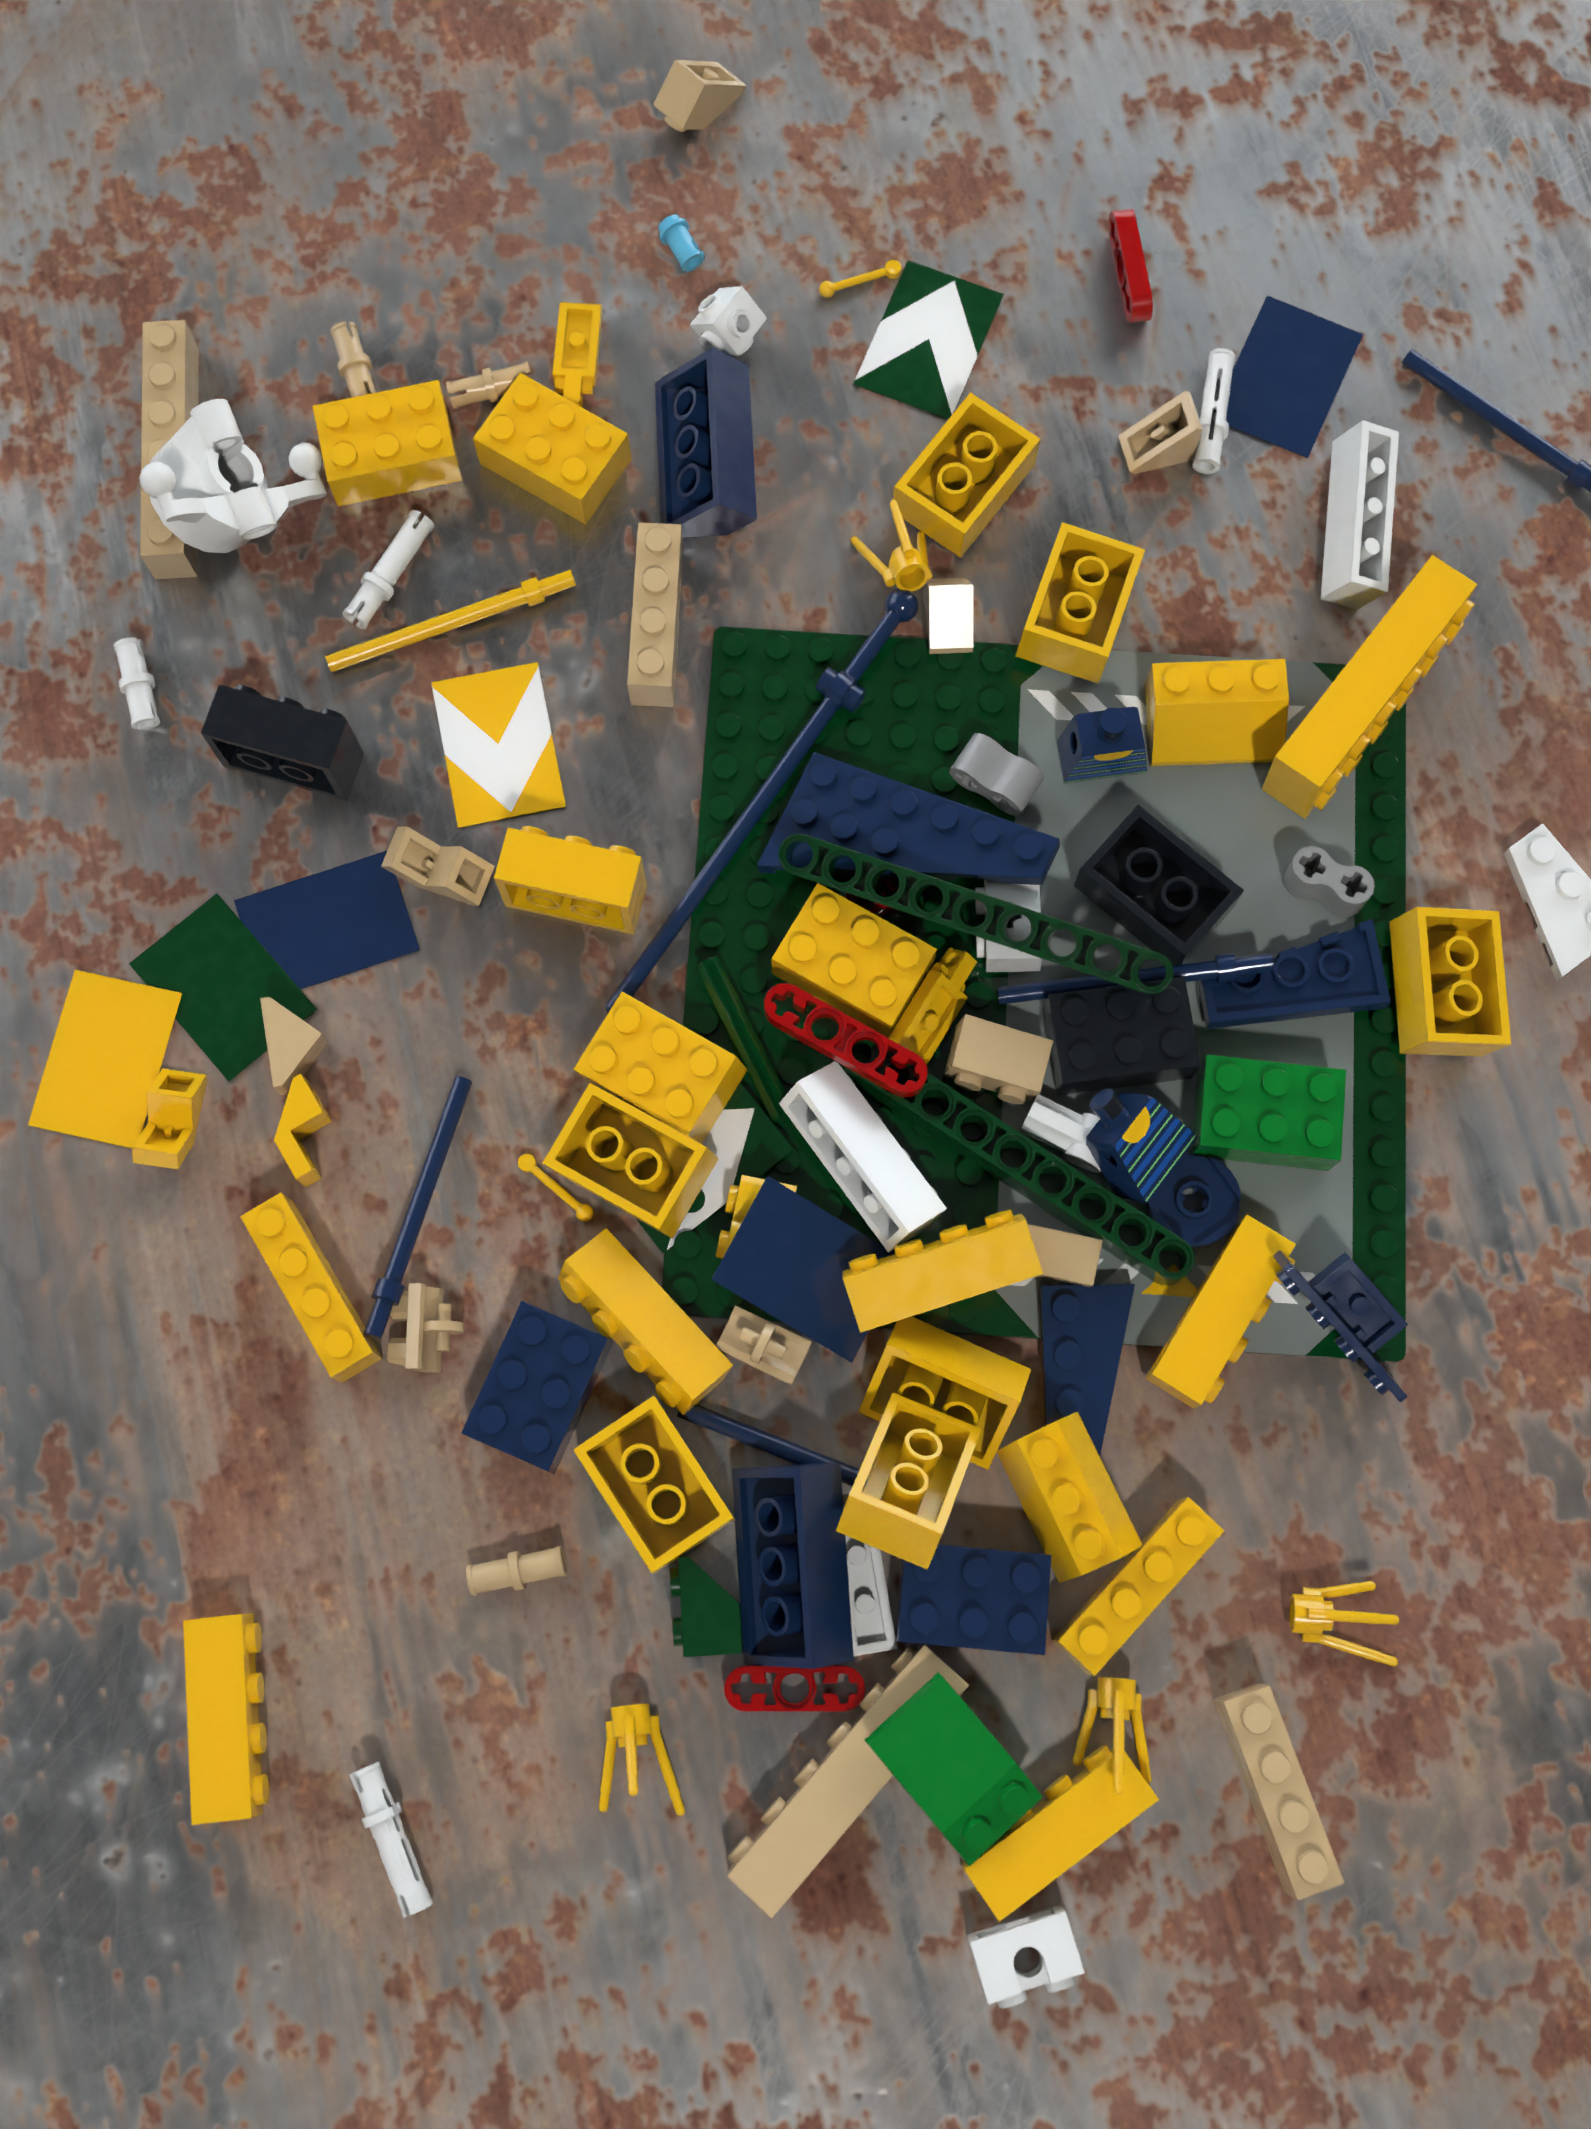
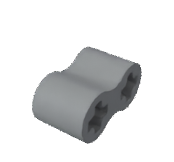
(996, 774)
(1328, 881)

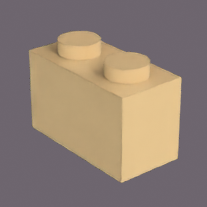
(997, 1059)

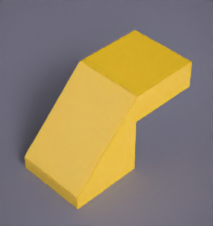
(300, 1117)
(173, 1119)

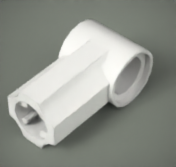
(1062, 1130)

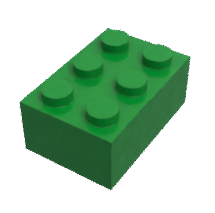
(1269, 1112)

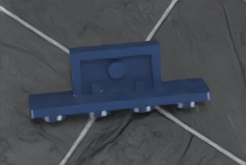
(1355, 1308)

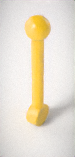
(892, 270)
(528, 1164)

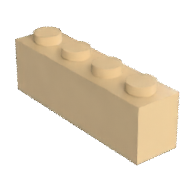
(655, 615)
(1278, 1791)

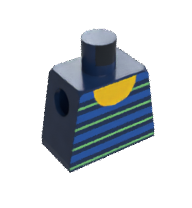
(1106, 745)
(1136, 1143)

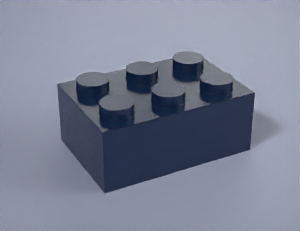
(537, 1387)
(976, 1600)

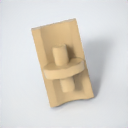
(427, 1329)
(763, 1345)

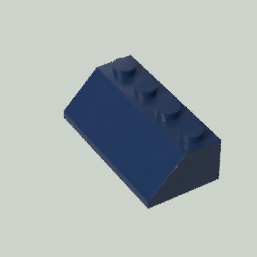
(706, 446)
(792, 1565)

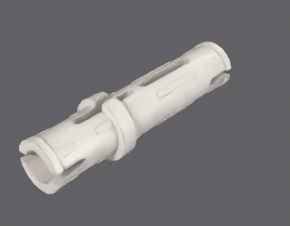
(1209, 451)
(379, 582)
(393, 1846)

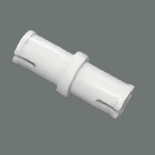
(136, 683)

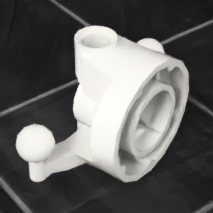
(214, 486)

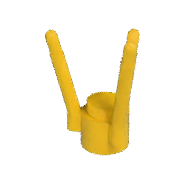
(907, 564)
(1312, 1615)
(1117, 1700)
(631, 1726)

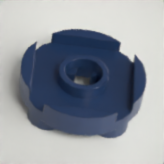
(1219, 1206)

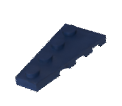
(1319, 979)
(1082, 1351)

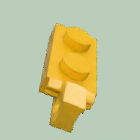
(577, 350)
(934, 1005)

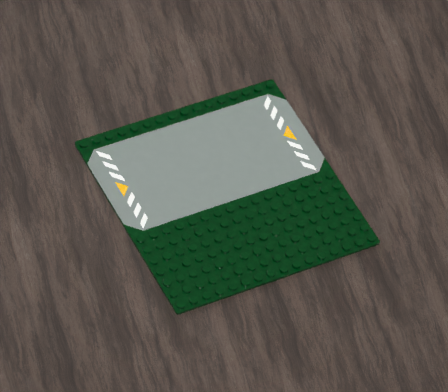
(912, 730)

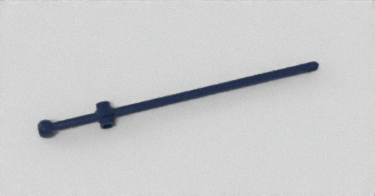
(839, 692)

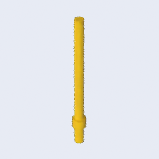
(531, 593)

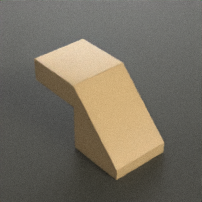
(439, 869)

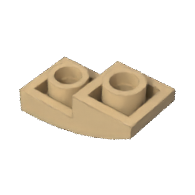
(1066, 1255)

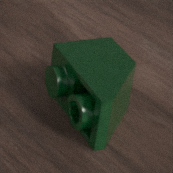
(709, 1613)

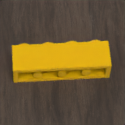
(942, 1271)
(311, 1287)
(1220, 1314)
(643, 1322)
(1137, 1586)
(224, 1718)
(1059, 1832)

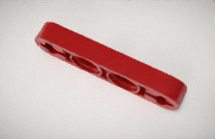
(841, 1045)

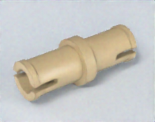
(353, 363)
(485, 385)
(516, 1570)

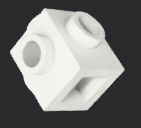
(728, 321)

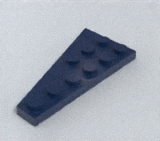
(905, 829)

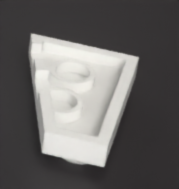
(1556, 895)

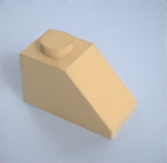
(696, 94)

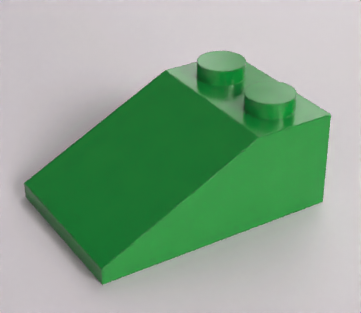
(953, 1768)

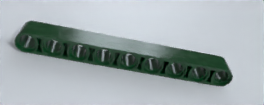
(952, 908)
(1025, 1178)

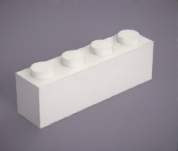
(1360, 515)
(862, 1155)

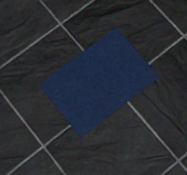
(1289, 375)
(332, 921)
(792, 1265)

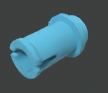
(676, 235)

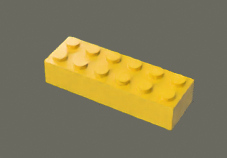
(1370, 688)

